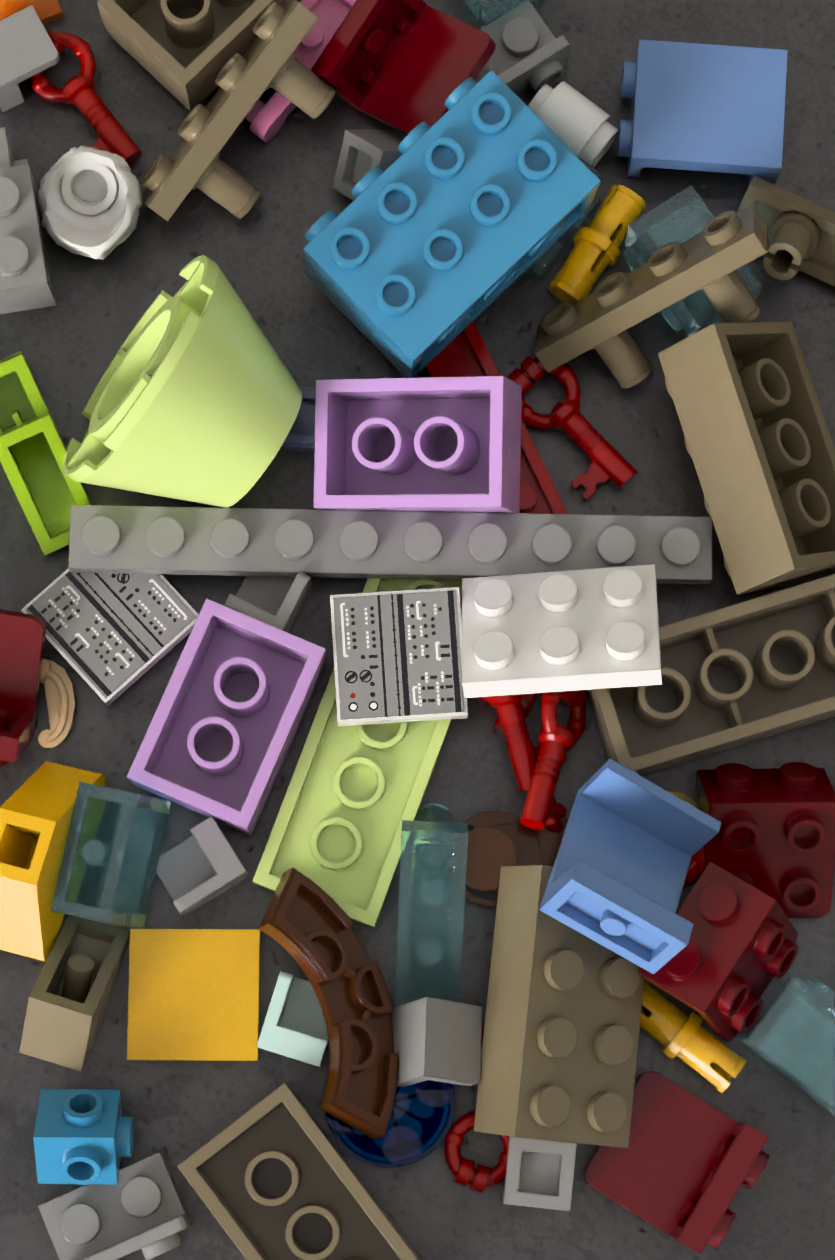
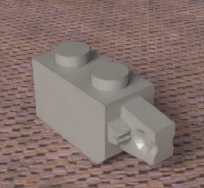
(24, 251)

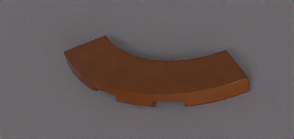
(352, 999)

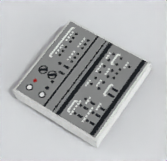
(112, 625)
(398, 656)

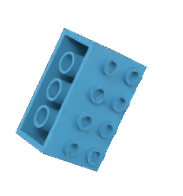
(448, 223)

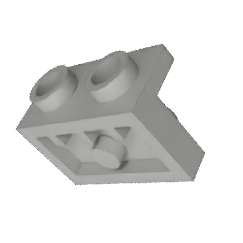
(525, 51)
(119, 1218)

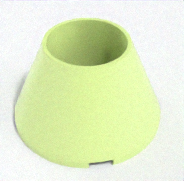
(188, 400)

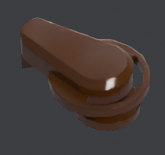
(504, 841)

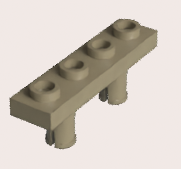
(241, 83)
(797, 232)
(670, 274)

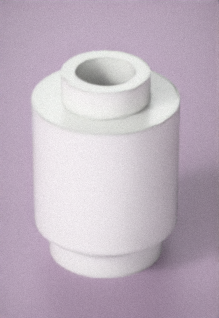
(575, 121)

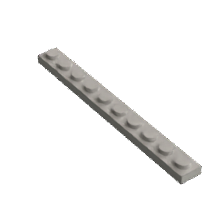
(381, 543)

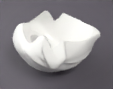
(89, 201)

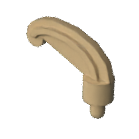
(60, 703)

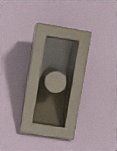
(73, 992)

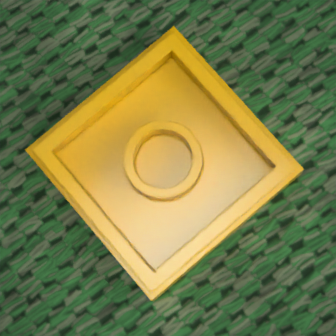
(194, 994)

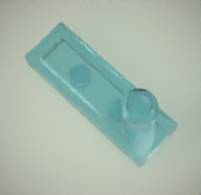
(431, 906)

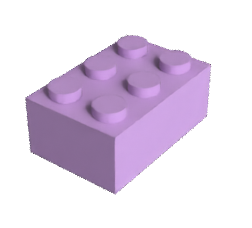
(418, 444)
(228, 716)

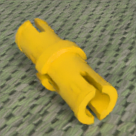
(597, 245)
(688, 1040)

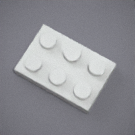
(560, 631)

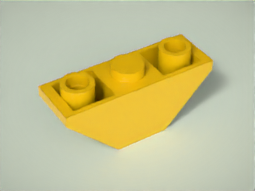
(31, 854)

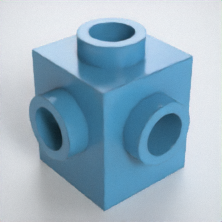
(81, 1136)

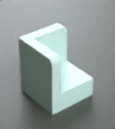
(295, 1022)

